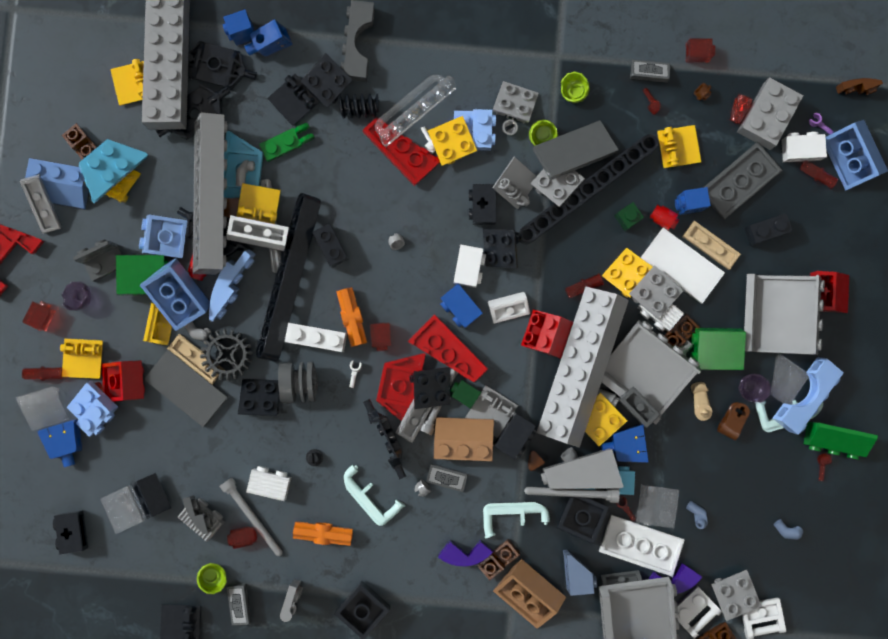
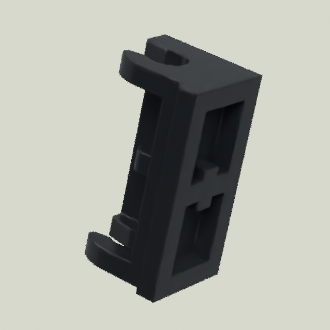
(151, 495)

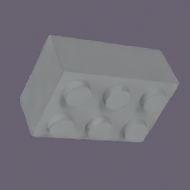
(770, 113)

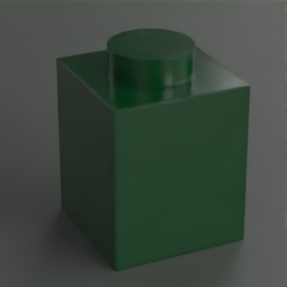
(629, 216)
(465, 393)

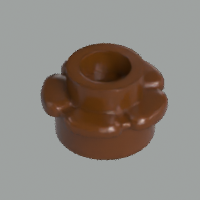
(703, 91)

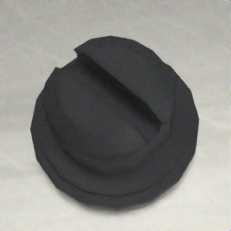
(314, 457)

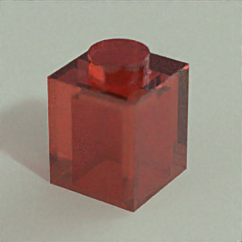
(699, 50)
(39, 315)
(381, 336)

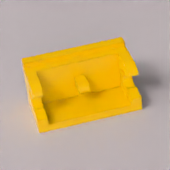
(158, 328)

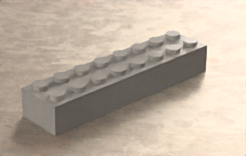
(165, 64)
(209, 194)
(582, 366)

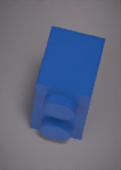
(238, 27)
(692, 201)
(460, 306)

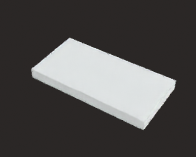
(682, 265)
(641, 545)

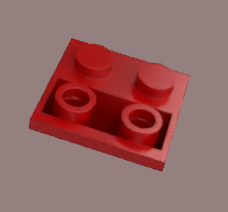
(835, 292)
(547, 333)

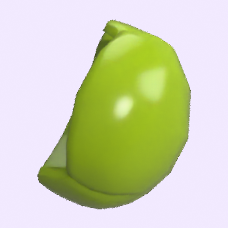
(574, 87)
(542, 131)
(211, 578)

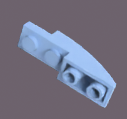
(224, 288)

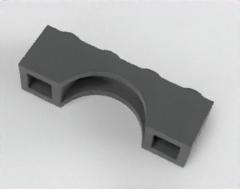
(360, 18)

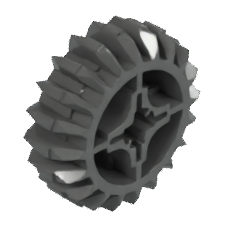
(215, 342)

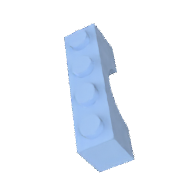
(822, 377)

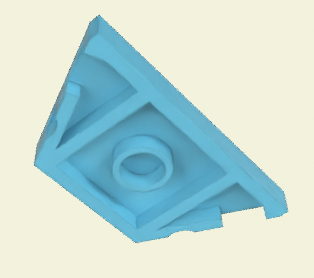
(236, 153)
(108, 166)

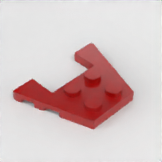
(9, 239)

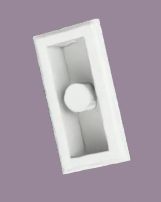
(509, 307)

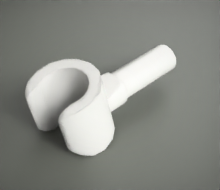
(429, 146)
(354, 374)

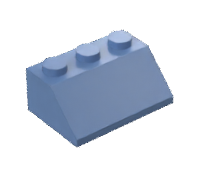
(855, 155)
(63, 182)
(176, 294)

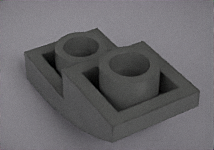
(202, 520)

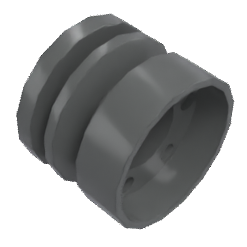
(297, 382)

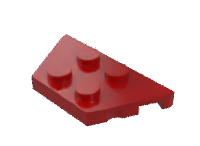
(395, 388)

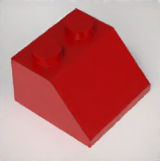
(123, 380)

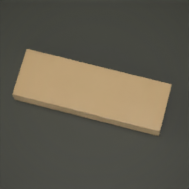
(711, 245)
(191, 356)

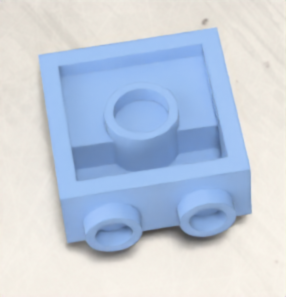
(480, 127)
(163, 236)
(92, 409)

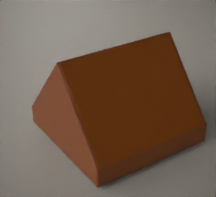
(534, 460)

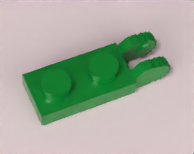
(285, 142)

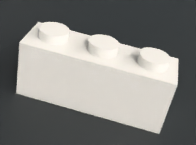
(257, 233)
(316, 337)

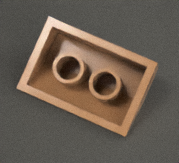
(464, 439)
(530, 594)

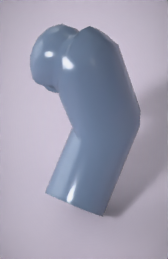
(699, 513)
(788, 533)

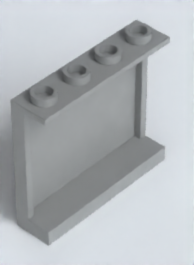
(783, 314)
(650, 366)
(639, 610)

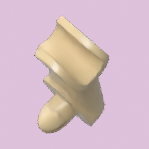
(701, 402)

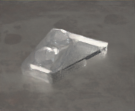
(787, 379)

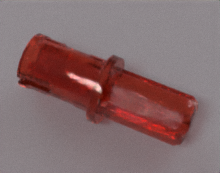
(818, 174)
(579, 287)
(42, 373)

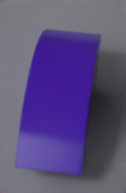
(456, 556)
(683, 579)

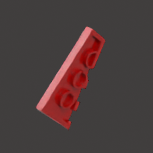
(404, 154)
(447, 348)

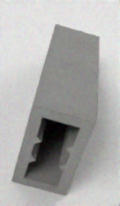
(584, 472)

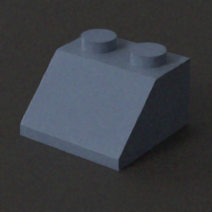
(578, 576)

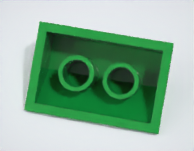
(838, 440)

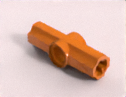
(351, 317)
(322, 533)

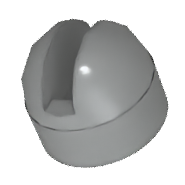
(511, 131)
(396, 241)
(569, 454)
(423, 488)

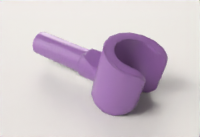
(820, 124)

